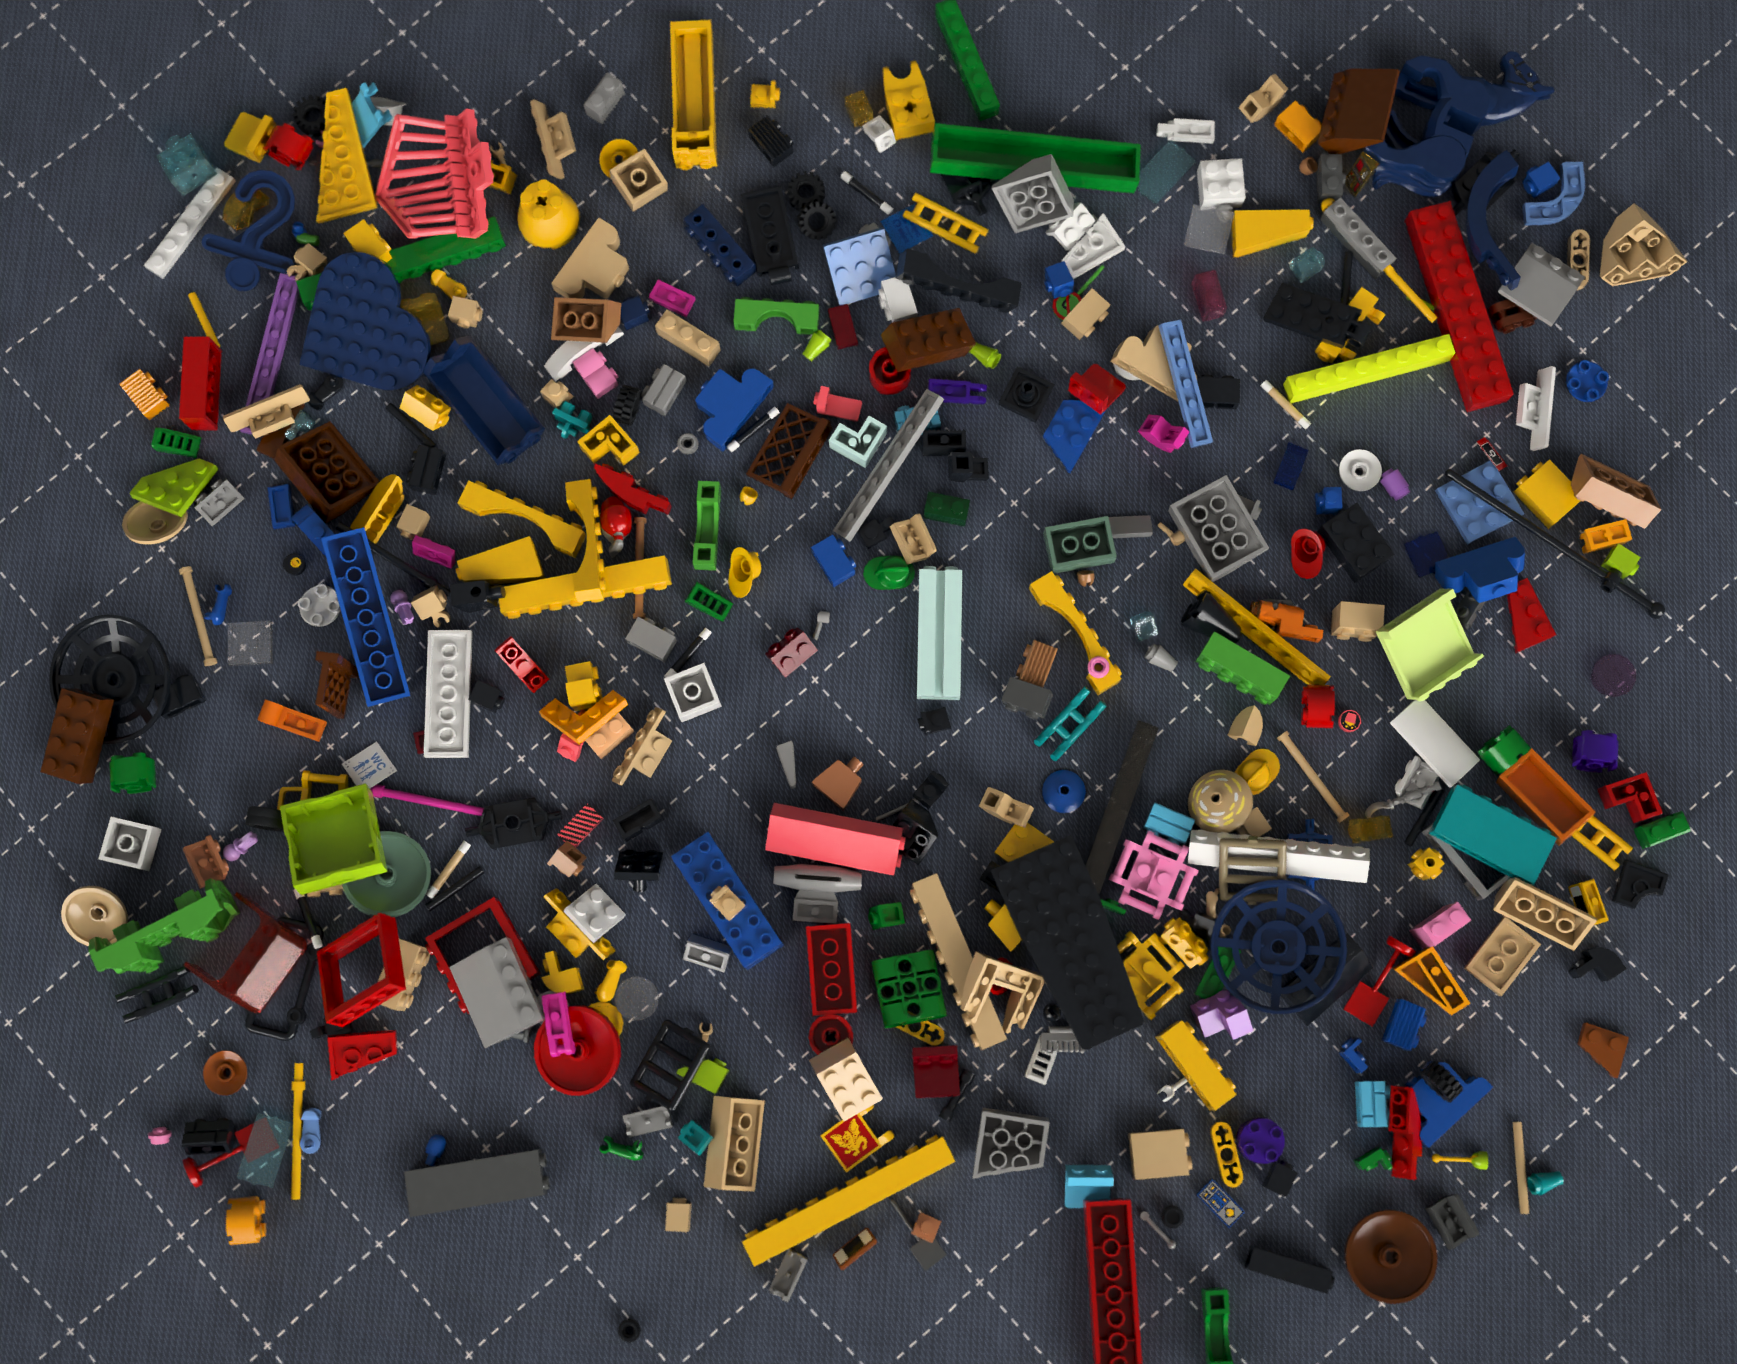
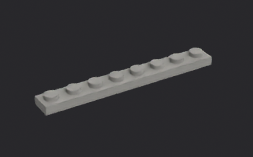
(888, 465)

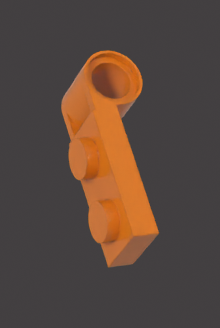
(291, 720)

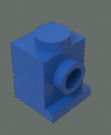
(1329, 501)

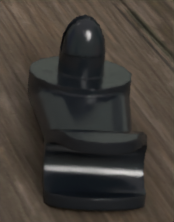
(330, 387)

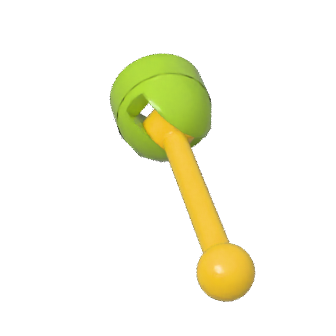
(1478, 1159)

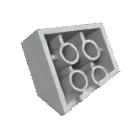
(1009, 1142)

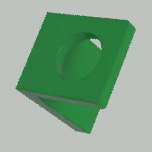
(1113, 906)

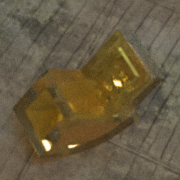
(241, 214)
(1370, 829)

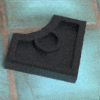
(1636, 883)

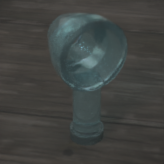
(303, 423)

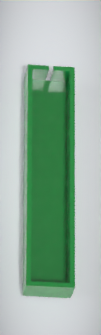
(1000, 152)

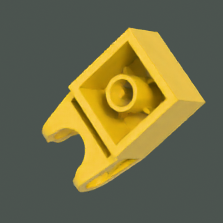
(908, 103)

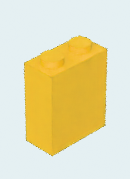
(1547, 493)

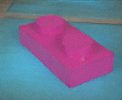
(672, 298)
(434, 552)

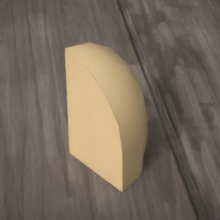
(1247, 726)

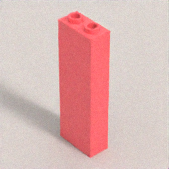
(834, 839)

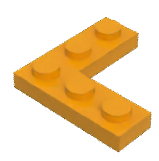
(581, 727)

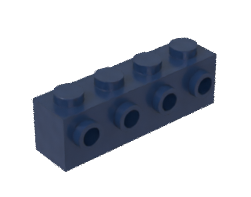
(719, 245)

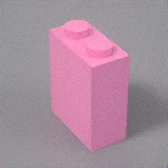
(1440, 925)

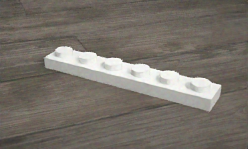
(189, 223)

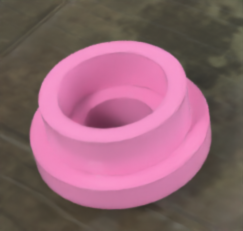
(1101, 661)
(159, 1135)

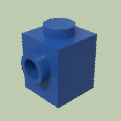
(1540, 179)
(1059, 280)

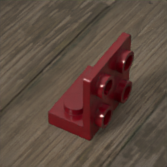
(936, 1071)

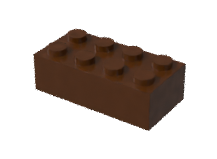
(928, 339)
(77, 735)

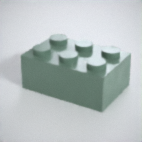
(1079, 544)

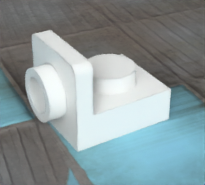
(880, 133)

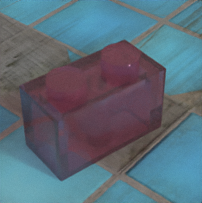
(1209, 295)

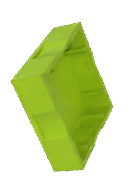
(333, 839)

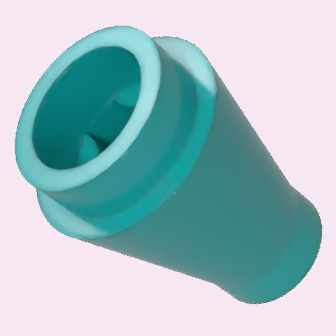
(1543, 1182)

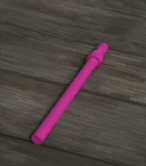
(380, 791)

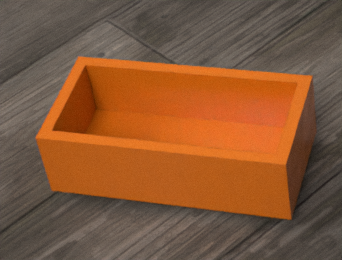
(1545, 796)

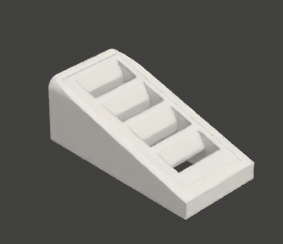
(1037, 1078)

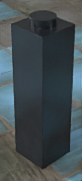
(1289, 1270)

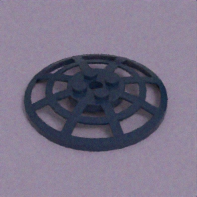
(1275, 931)

